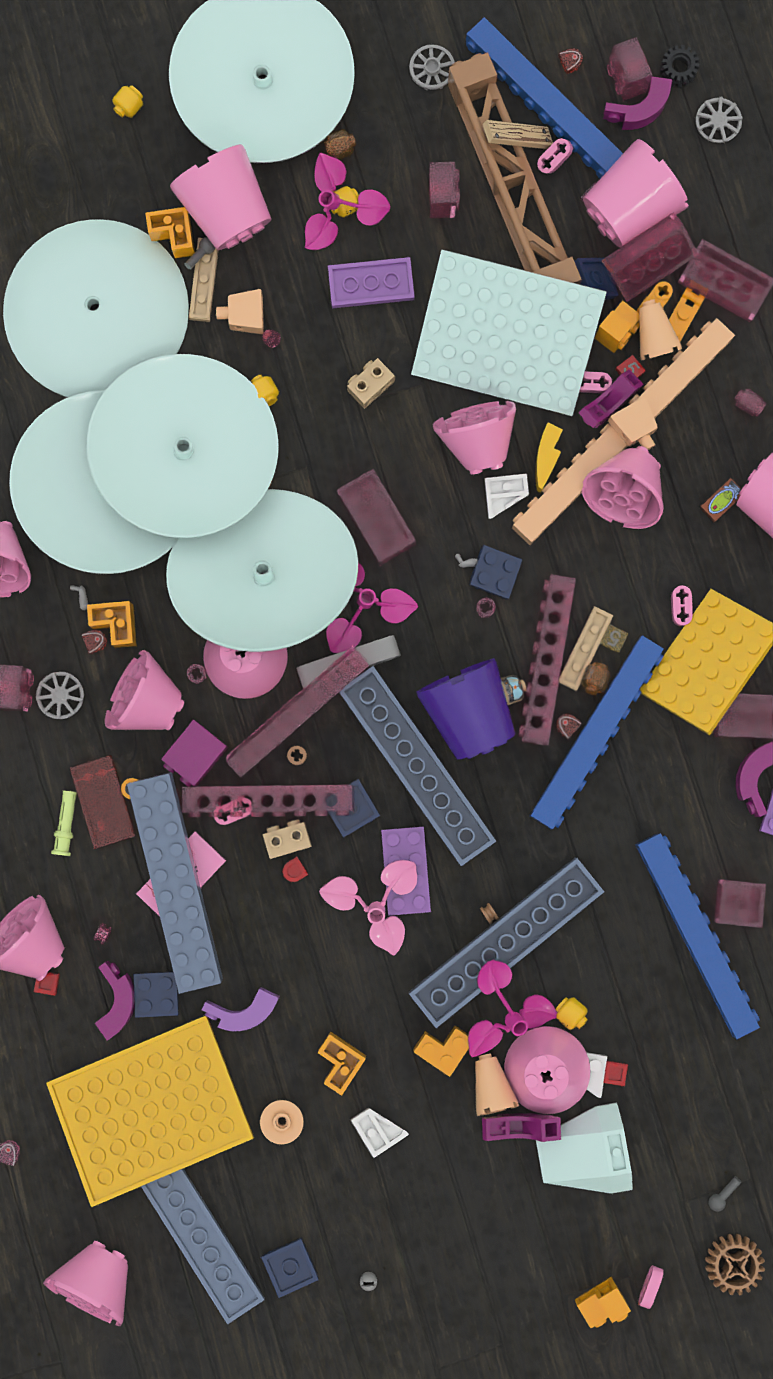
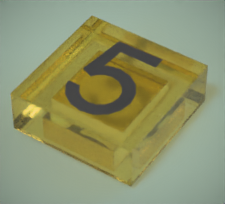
(614, 638)

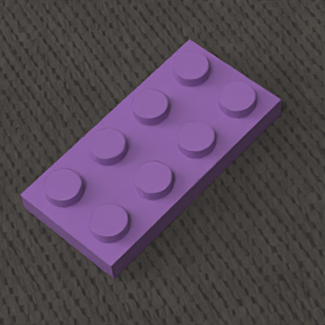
(371, 282)
(407, 845)

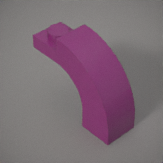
(643, 113)
(611, 400)
(748, 777)
(123, 1001)
(522, 1125)

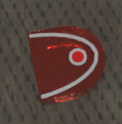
(570, 59)
(94, 640)
(567, 725)

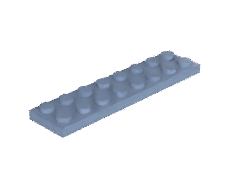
(204, 1244)

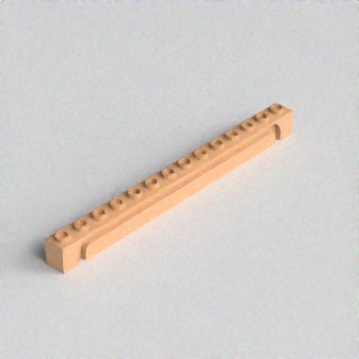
(659, 394)

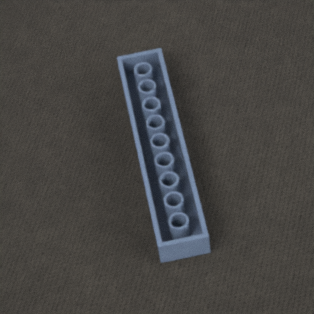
(417, 766)
(175, 882)
(506, 940)

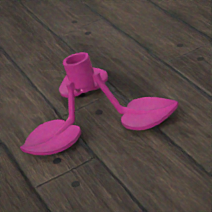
(328, 174)
(395, 609)
(536, 1010)

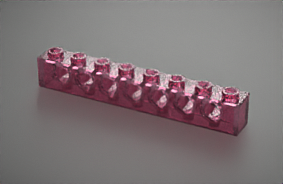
(564, 587)
(297, 711)
(192, 796)

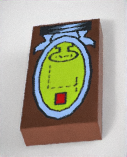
(721, 500)

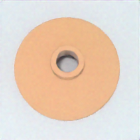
(273, 1129)

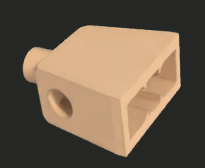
(244, 312)
(635, 424)

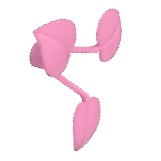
(385, 933)

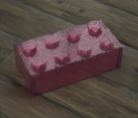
(650, 257)
(726, 281)
(376, 517)
(747, 718)

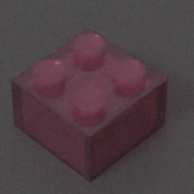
(629, 69)
(443, 189)
(15, 687)
(740, 903)

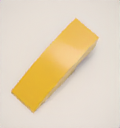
(547, 455)

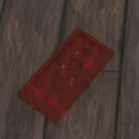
(102, 802)

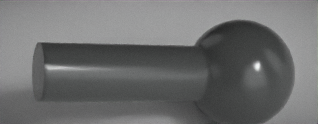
(205, 247)
(717, 1201)

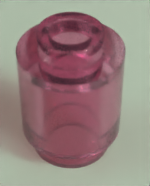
(749, 402)

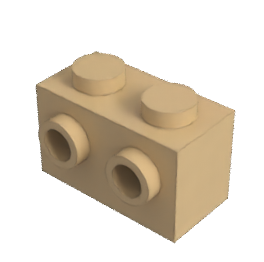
(370, 382)
(287, 839)

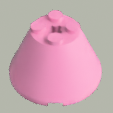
(478, 434)
(626, 489)
(13, 565)
(244, 676)
(144, 697)
(30, 940)
(553, 1051)
(93, 1282)

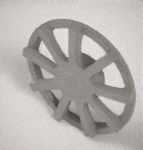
(431, 67)
(719, 119)
(59, 695)

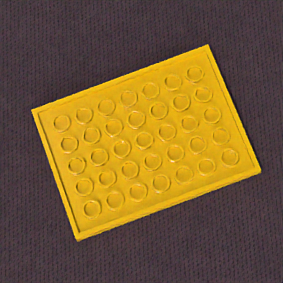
(149, 1111)

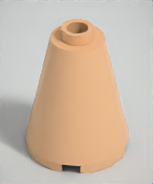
(656, 331)
(492, 1087)

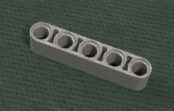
(374, 652)

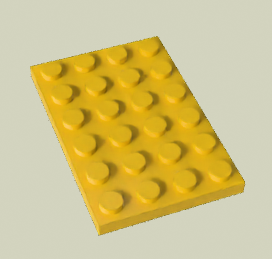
(710, 661)

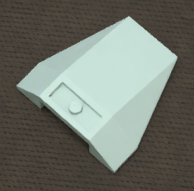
(589, 1153)

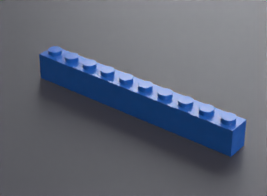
(543, 98)
(596, 733)
(697, 935)

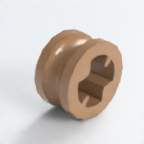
(302, 751)
(489, 913)

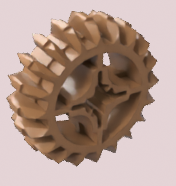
(740, 1257)

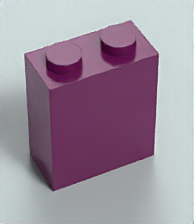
(194, 754)

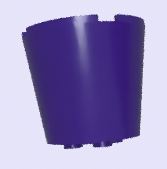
(470, 709)

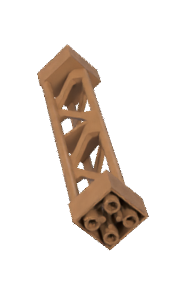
(470, 82)

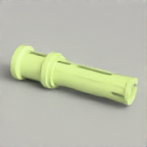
(64, 833)

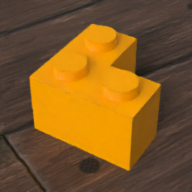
(172, 225)
(618, 327)
(118, 617)
(443, 1055)
(346, 1061)
(603, 1302)

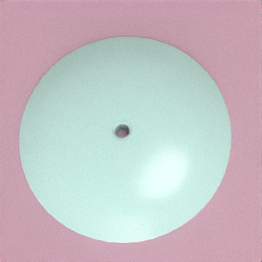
(235, 42)
(85, 264)
(174, 404)
(61, 501)
(306, 579)

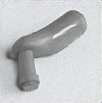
(468, 563)
(82, 596)

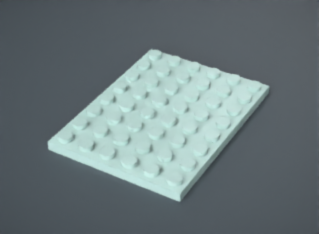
(508, 332)

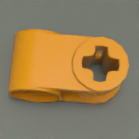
(666, 287)

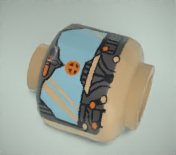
(513, 688)

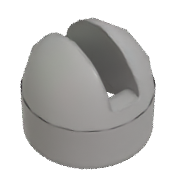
(368, 1277)

